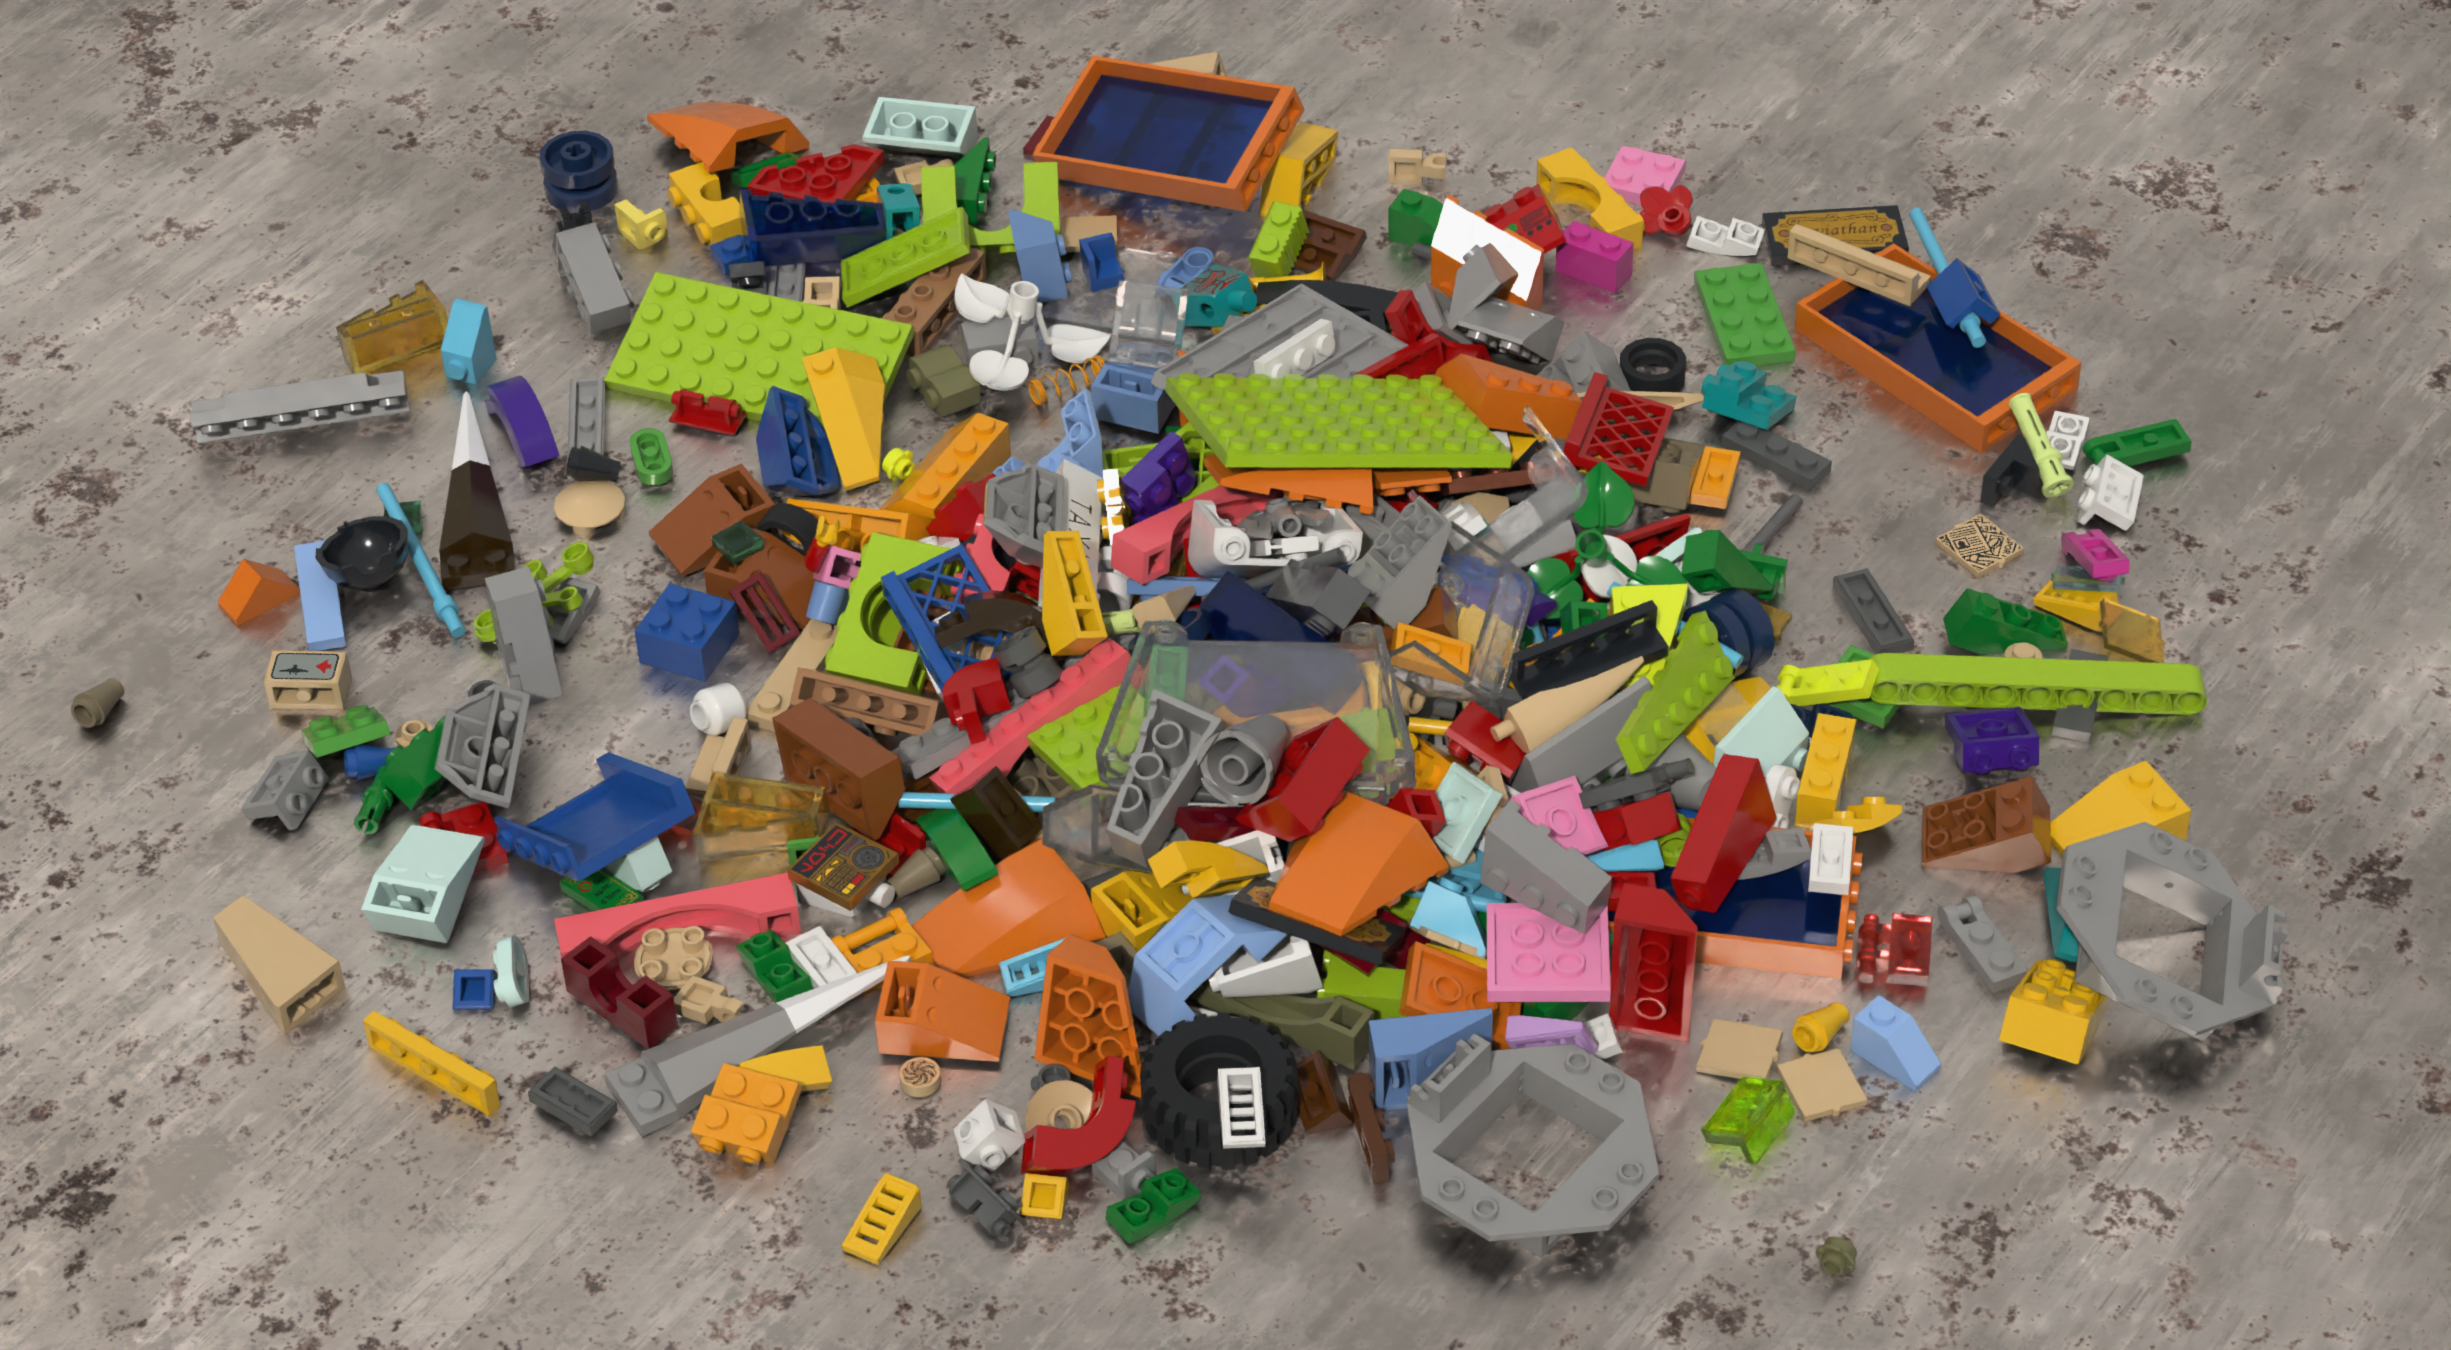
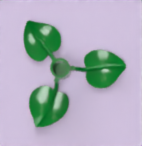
(1611, 505)

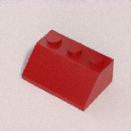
(1307, 781)

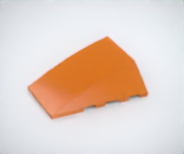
(715, 127)
(1323, 484)
(1355, 865)
(1009, 914)

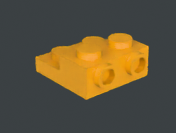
(746, 1114)

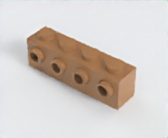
(931, 302)
(872, 703)

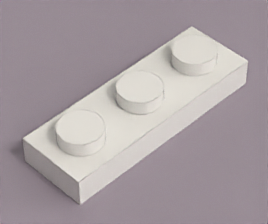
(1299, 352)

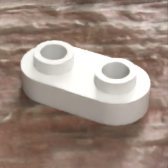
(1783, 788)

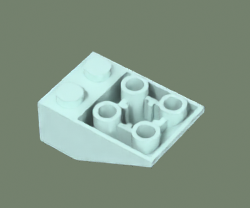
(422, 883)

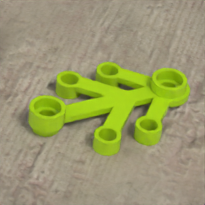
(576, 559)

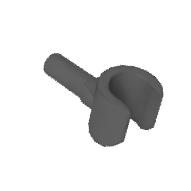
(1442, 708)

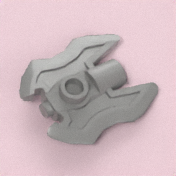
(1283, 518)

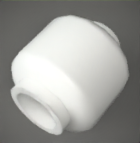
(716, 706)

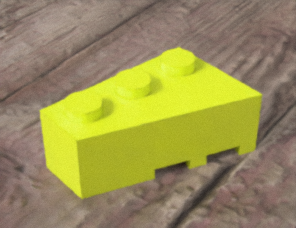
(1671, 607)

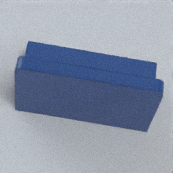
(1959, 292)

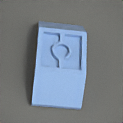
(1080, 445)
(1186, 955)

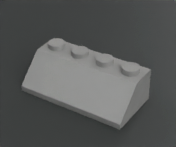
(1583, 748)

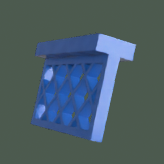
(915, 620)

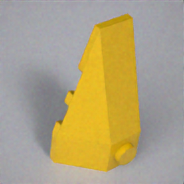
(850, 404)

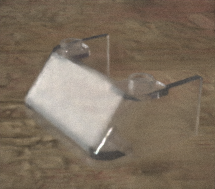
(1558, 496)
(1491, 613)

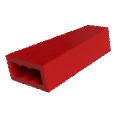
(1724, 833)

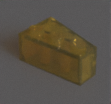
(394, 333)
(757, 816)

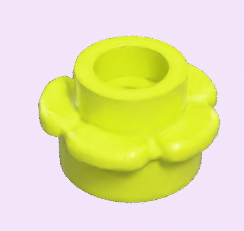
(898, 464)

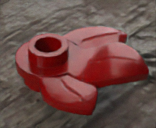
(1666, 210)

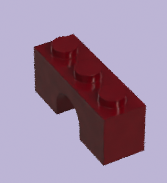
(639, 1010)

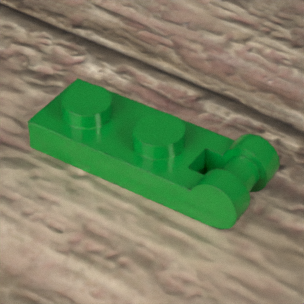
(2140, 444)

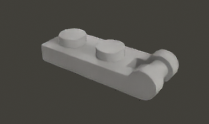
(1982, 944)

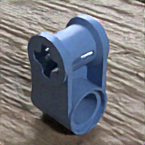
(1188, 267)
(827, 602)

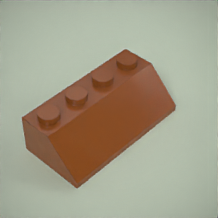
(857, 772)

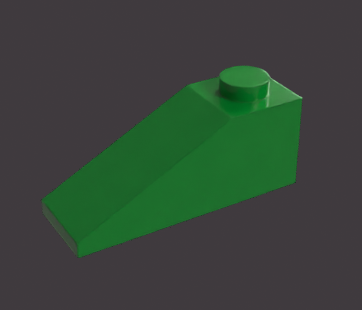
(1413, 218)

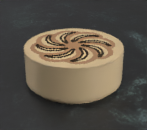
(920, 1077)

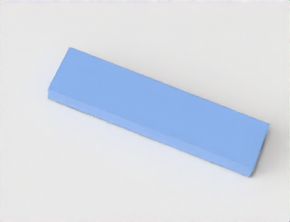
(319, 601)

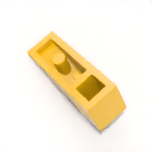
(1069, 597)

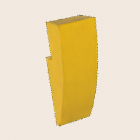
(1204, 868)

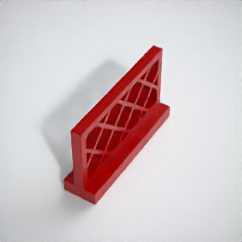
(1591, 425)

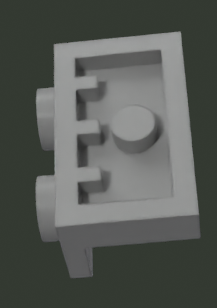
(287, 789)

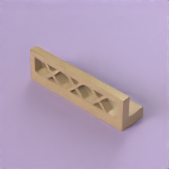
(1856, 265)

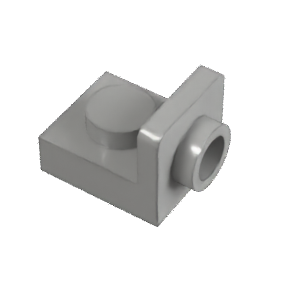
(1125, 1170)

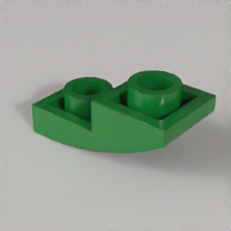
(773, 967)
(1158, 1204)

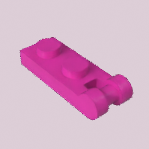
(2096, 554)

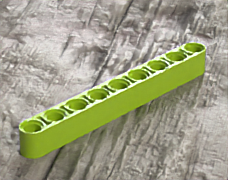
(2038, 683)

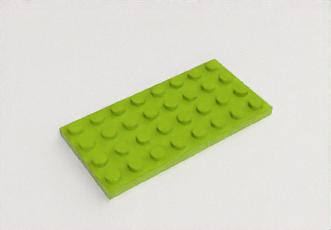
(740, 343)

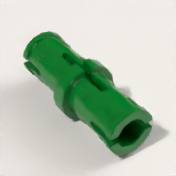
(376, 801)

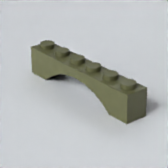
(1322, 1024)

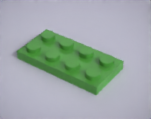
(1744, 315)

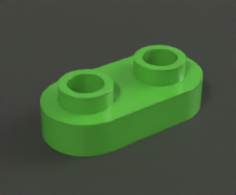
(651, 456)

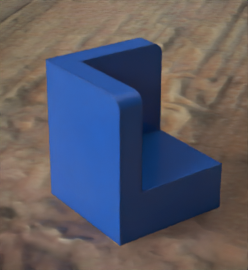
(1100, 262)

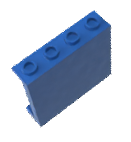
(602, 821)

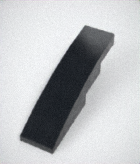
(1348, 295)

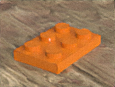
(1448, 984)

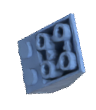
(1127, 397)
(1413, 1047)

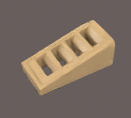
(1164, 606)

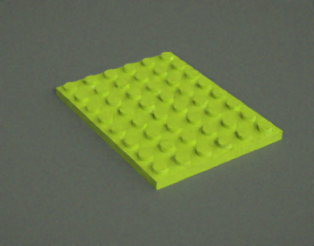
(1335, 422)

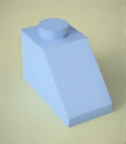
(1893, 1043)

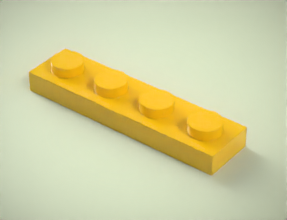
(432, 1063)

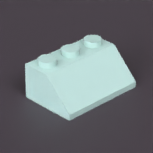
(921, 127)
(1768, 733)

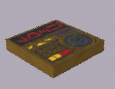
(843, 866)

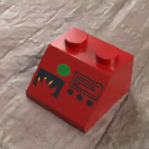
(1530, 217)

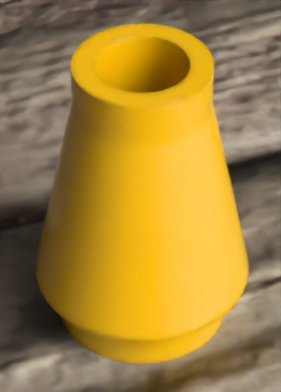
(1818, 1028)

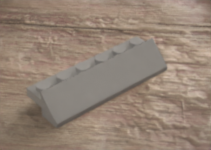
(299, 405)

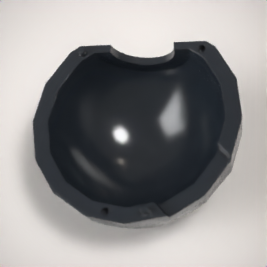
(365, 552)

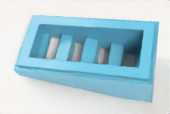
(1638, 857)
(1025, 962)

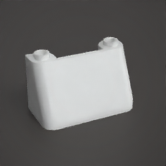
(1220, 547)
(1289, 965)

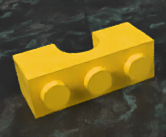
(701, 204)
(1825, 769)

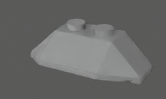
(1022, 509)
(484, 743)

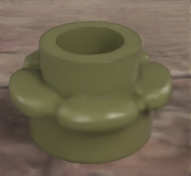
(1837, 1256)

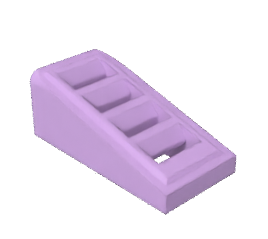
(1538, 1031)

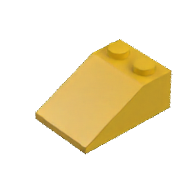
(2119, 802)

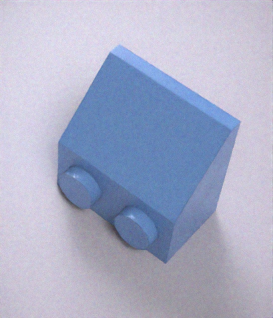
(1039, 255)

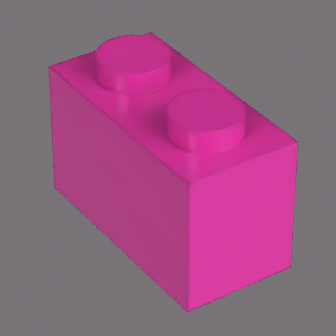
(1595, 257)

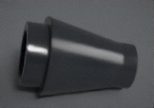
(591, 465)

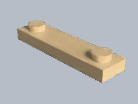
(806, 652)

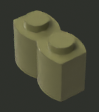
(943, 380)

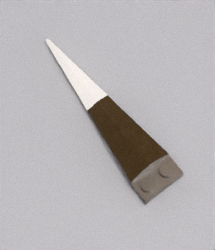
(474, 527)

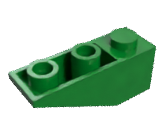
(975, 179)
(1716, 565)
(1992, 625)
(411, 769)

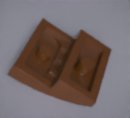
(1328, 242)

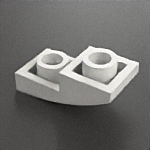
(1736, 240)
(2068, 436)

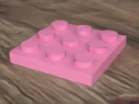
(1542, 959)

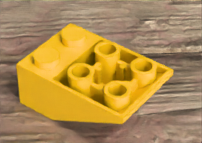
(1136, 905)
(2053, 1012)

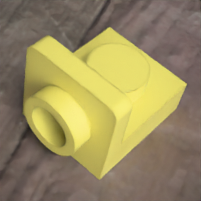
(640, 228)

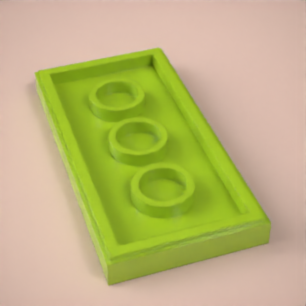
(905, 256)

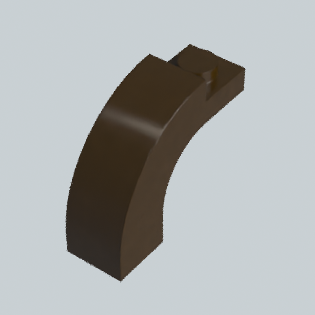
(992, 611)

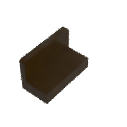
(997, 813)

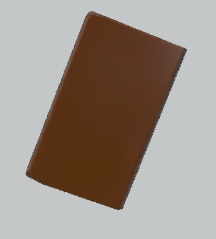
(1321, 1095)

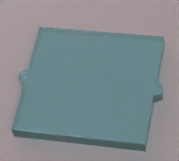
(2079, 579)

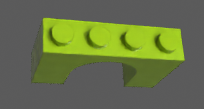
(1040, 200)
(854, 649)
(1382, 988)

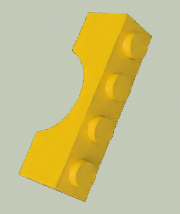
(1571, 180)

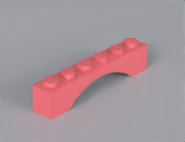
(1151, 545)
(1007, 741)
(735, 908)

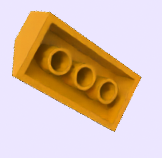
(962, 455)

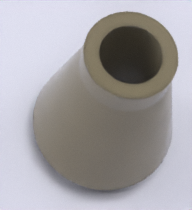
(95, 704)
(918, 872)

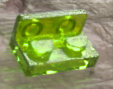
(1751, 1117)

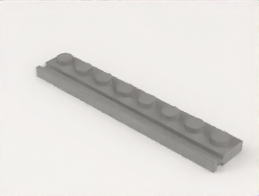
(945, 741)

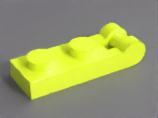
(1828, 682)

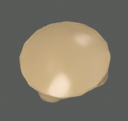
(589, 505)
(673, 956)

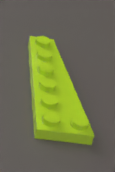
(1680, 693)

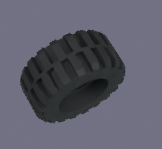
(1191, 1058)

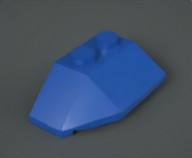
(794, 447)

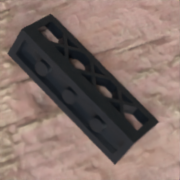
(1587, 655)

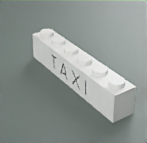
(1081, 513)

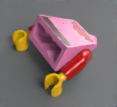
(830, 562)

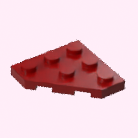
(819, 176)

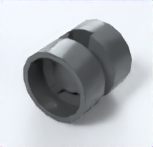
(1029, 665)

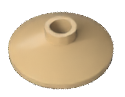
(1059, 1100)

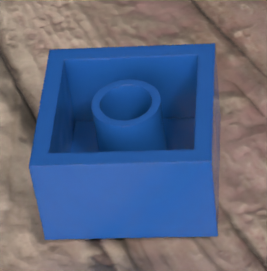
(687, 632)

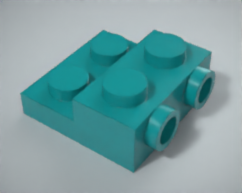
(1742, 395)

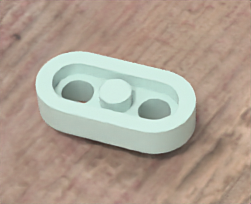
(512, 972)

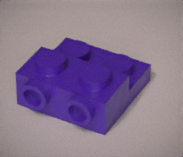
(1159, 479)
(1993, 739)

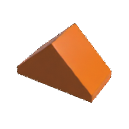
(255, 590)

